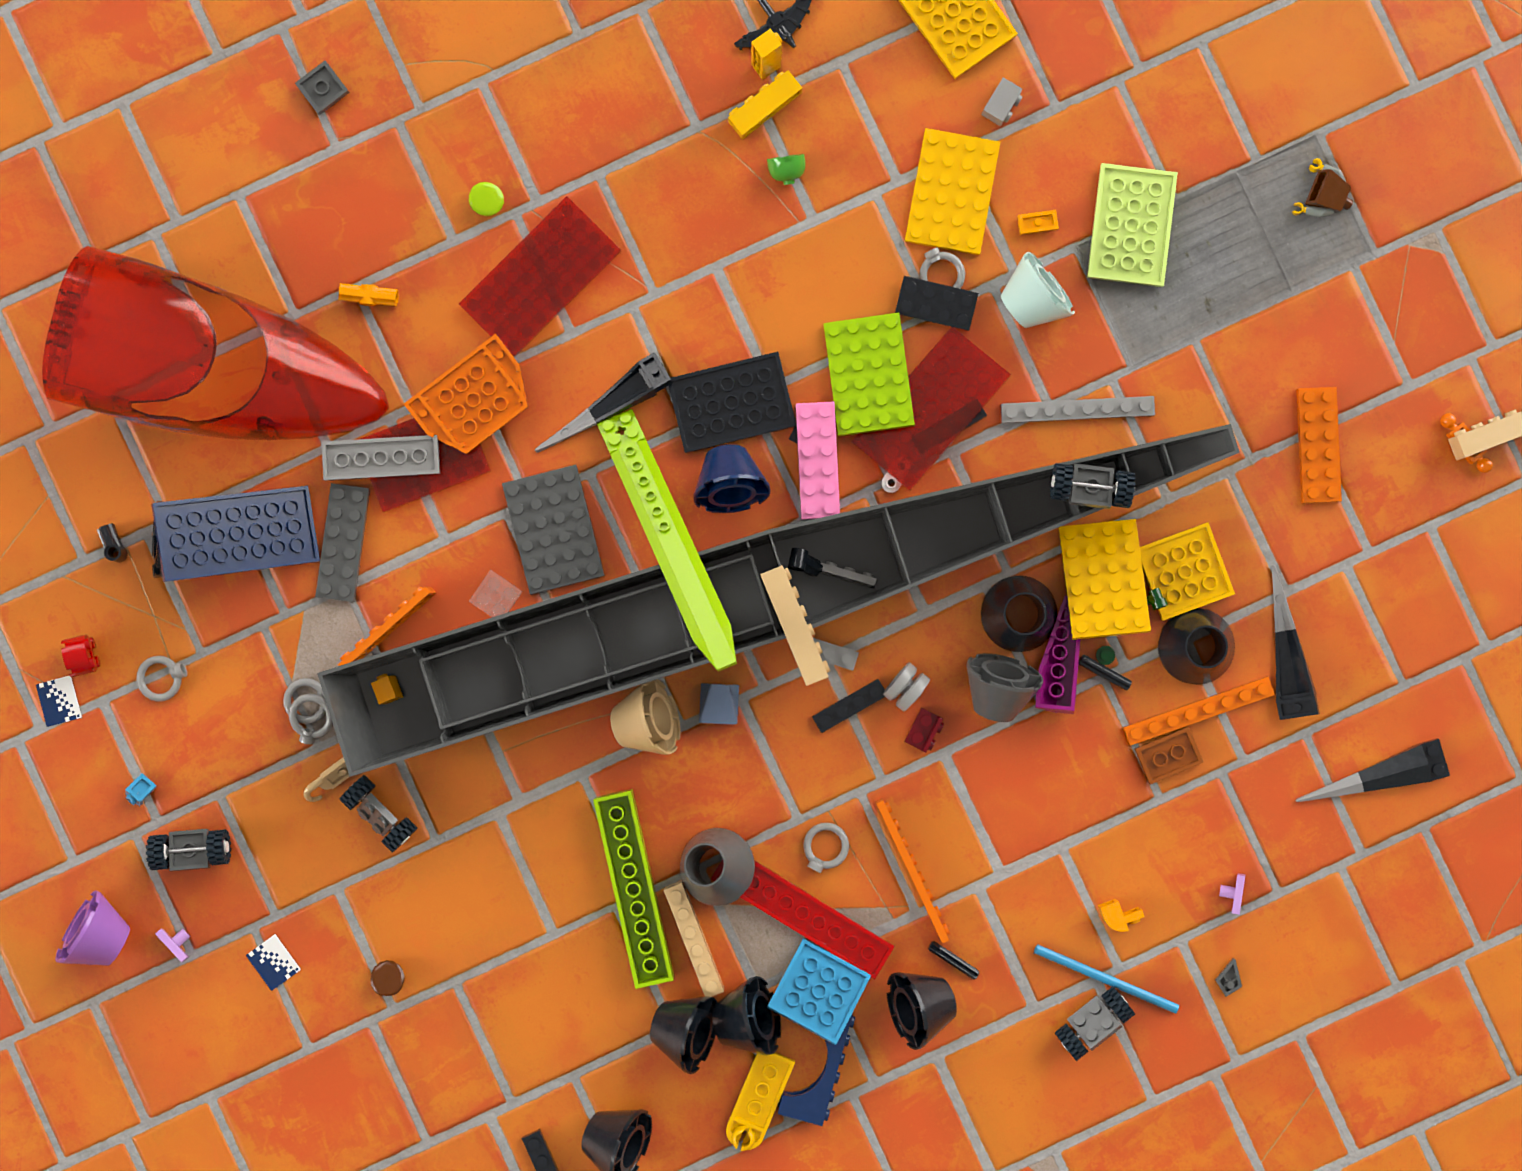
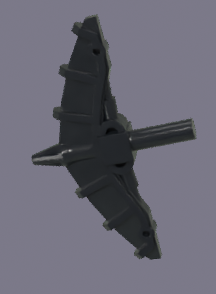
(781, 22)

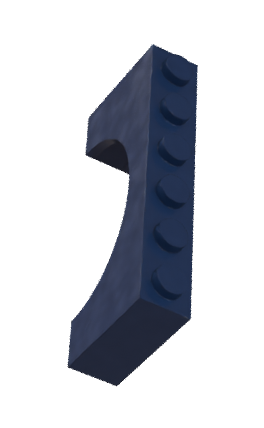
(812, 1102)

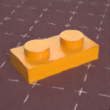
(1037, 222)

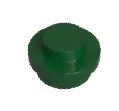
(1105, 655)

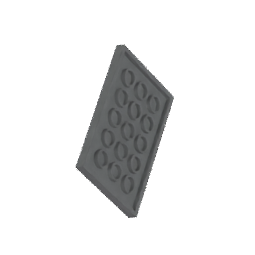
(553, 529)

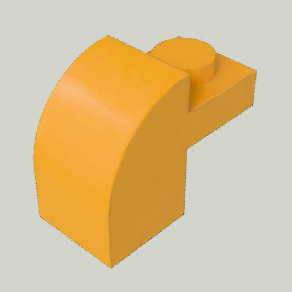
(1115, 918)

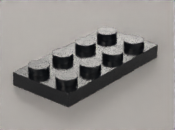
(936, 303)

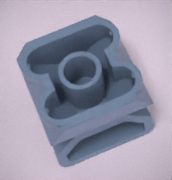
(719, 703)

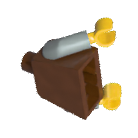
(1327, 193)

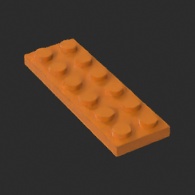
(1319, 445)
(391, 623)

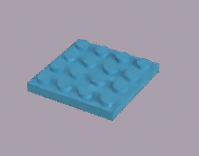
(819, 991)

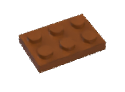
(1168, 755)

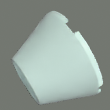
(1035, 294)

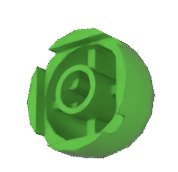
(787, 168)

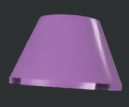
(94, 934)

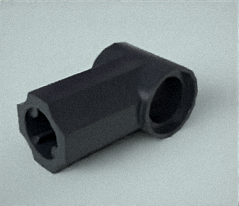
(111, 541)
(803, 562)

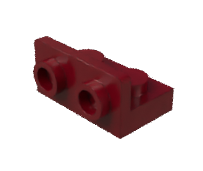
(924, 730)

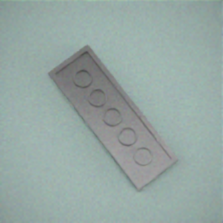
(380, 457)

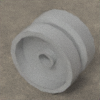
(908, 688)

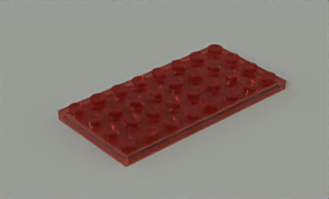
(540, 276)
(945, 397)

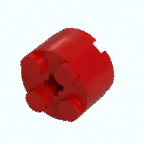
(79, 655)

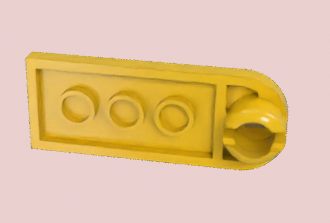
(758, 1099)

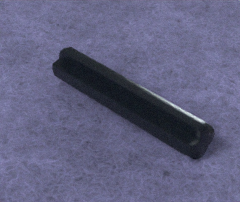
(1105, 672)
(953, 960)

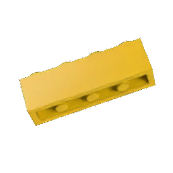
(766, 53)
(765, 104)

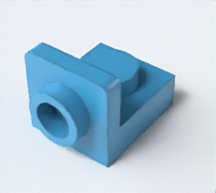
(139, 790)

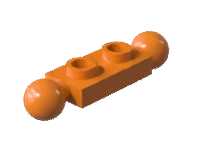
(1449, 421)

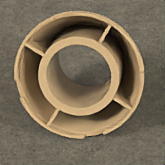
(647, 720)

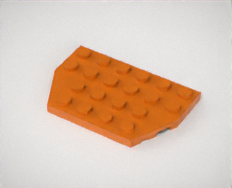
(472, 397)

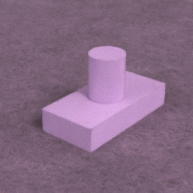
(1234, 893)
(175, 942)

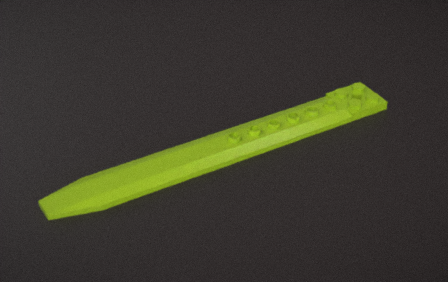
(669, 539)

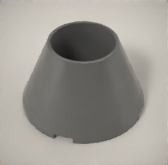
(1001, 686)
(737, 867)

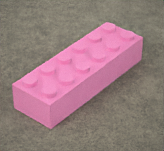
(817, 460)

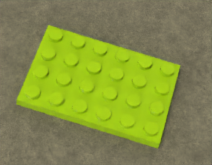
(869, 374)

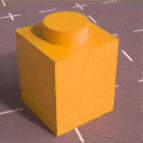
(386, 689)

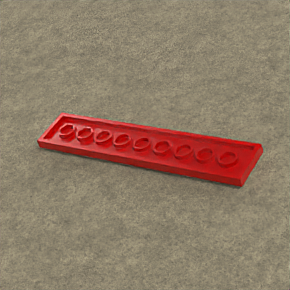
(815, 920)

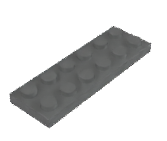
(342, 542)

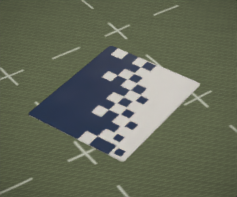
(58, 701)
(273, 962)

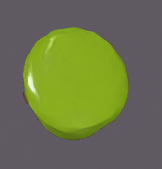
(486, 199)

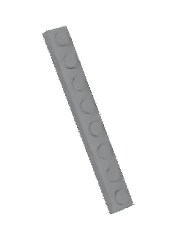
(1077, 409)

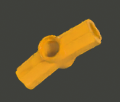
(368, 295)

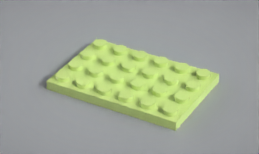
(1132, 225)

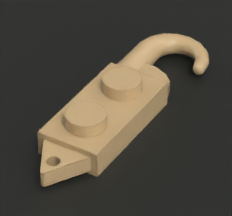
(328, 779)

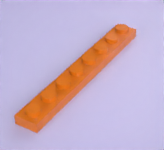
(1198, 711)
(917, 877)

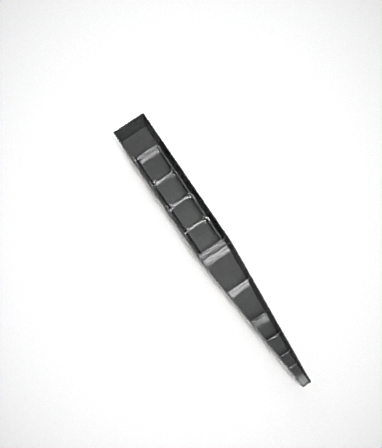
(635, 633)

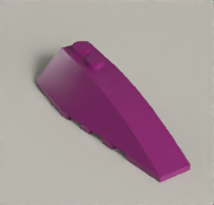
(1059, 667)

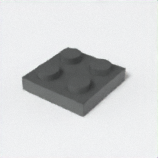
(322, 87)

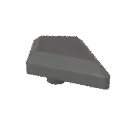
(1229, 978)

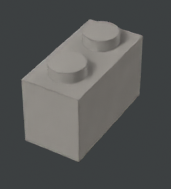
(1002, 101)

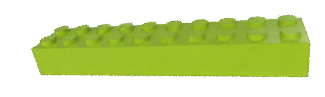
(633, 888)

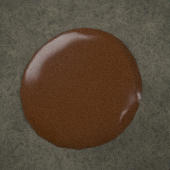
(387, 978)

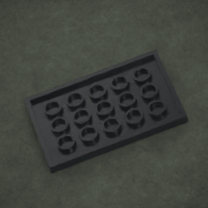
(731, 402)

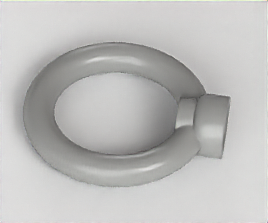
(935, 255)
(177, 672)
(288, 695)
(308, 735)
(817, 864)

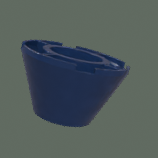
(730, 481)

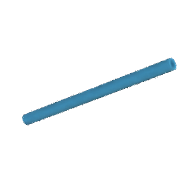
(1105, 978)

